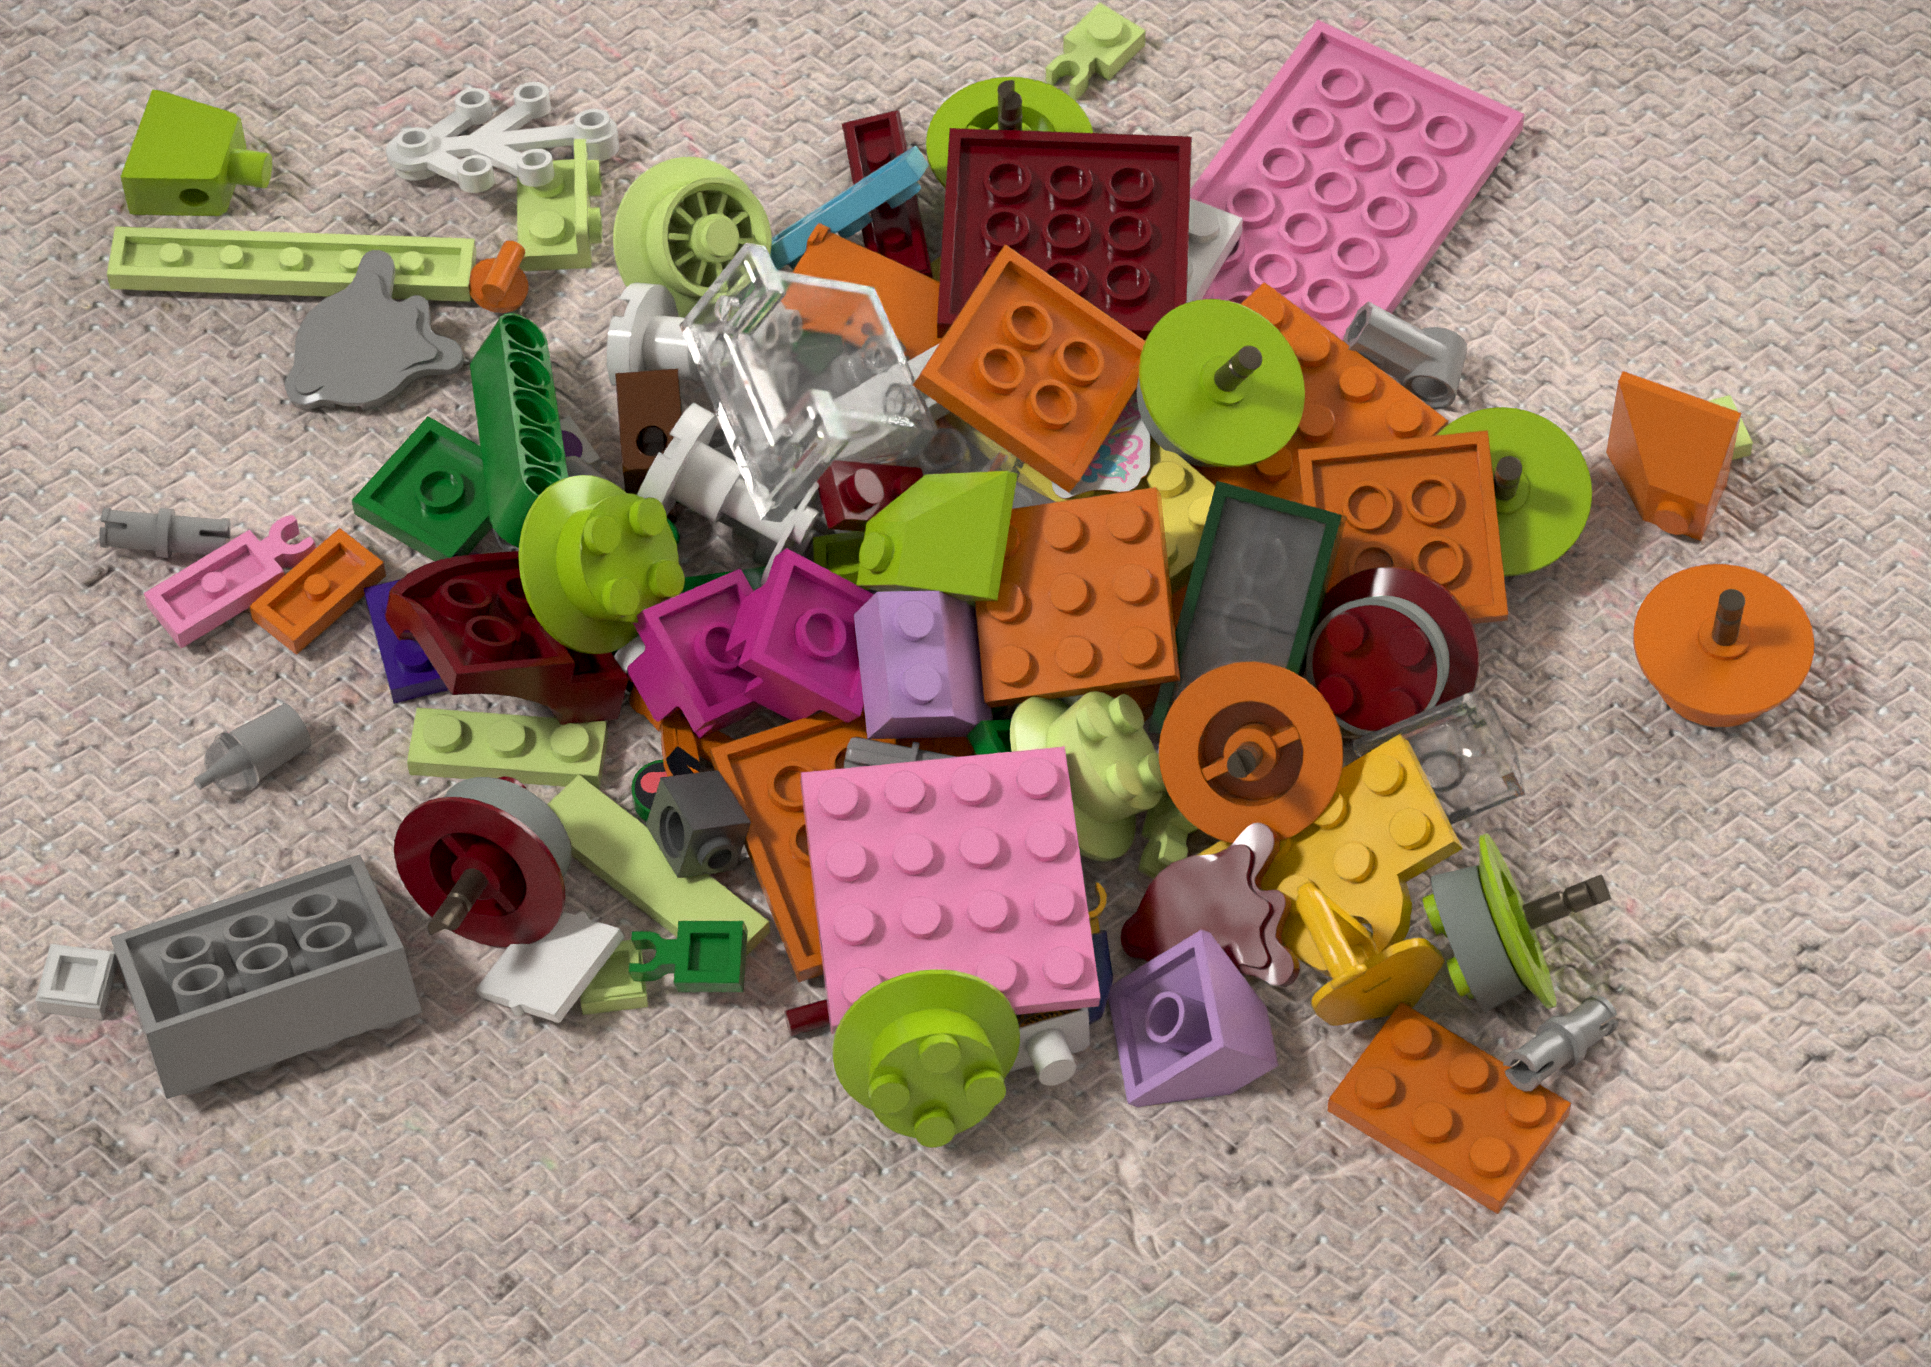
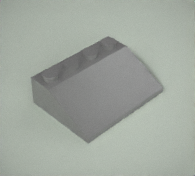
(266, 976)

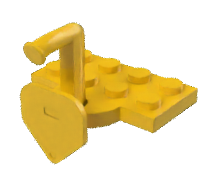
(1355, 872)

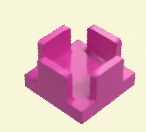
(801, 640)
(688, 659)

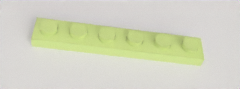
(283, 262)

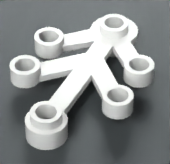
(424, 152)

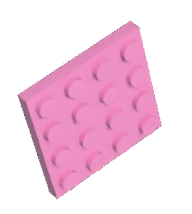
(954, 872)

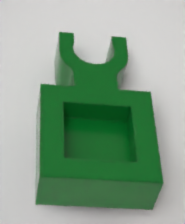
(702, 958)

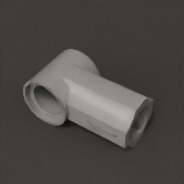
(1424, 359)

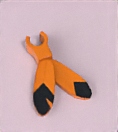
(678, 740)

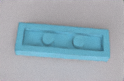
(849, 210)

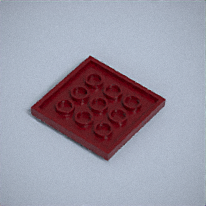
(1081, 207)

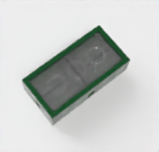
(1253, 587)

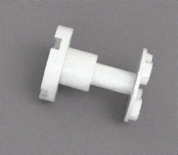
(648, 335)
(714, 486)

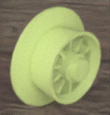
(685, 227)

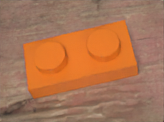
(317, 591)

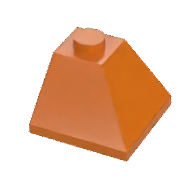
(1671, 453)

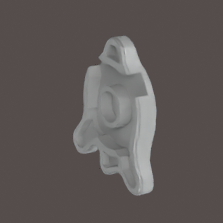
(366, 345)

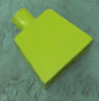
(189, 159)

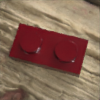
(859, 491)

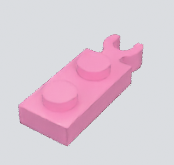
(225, 581)

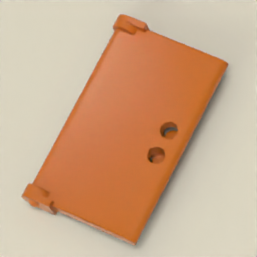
(905, 294)

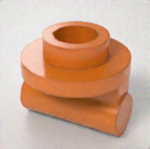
(499, 282)

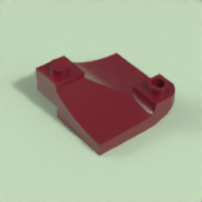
(487, 641)

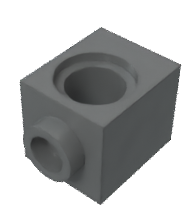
(698, 823)

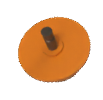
(1723, 643)

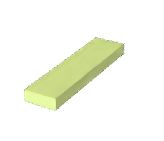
(631, 862)

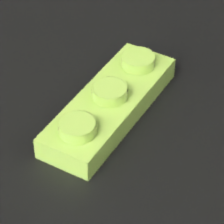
(506, 745)

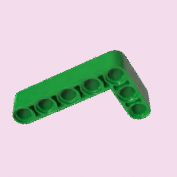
(517, 422)

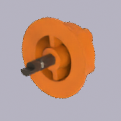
(1250, 750)

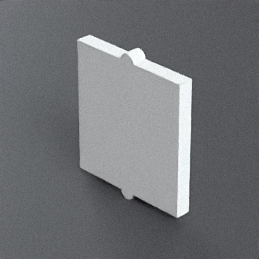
(552, 972)

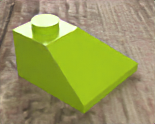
(941, 537)

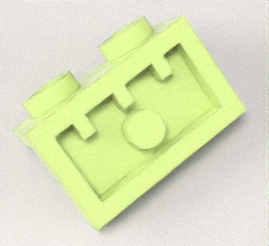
(557, 218)

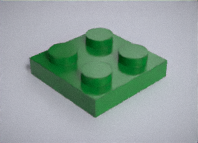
(430, 493)

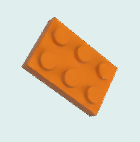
(1448, 1108)

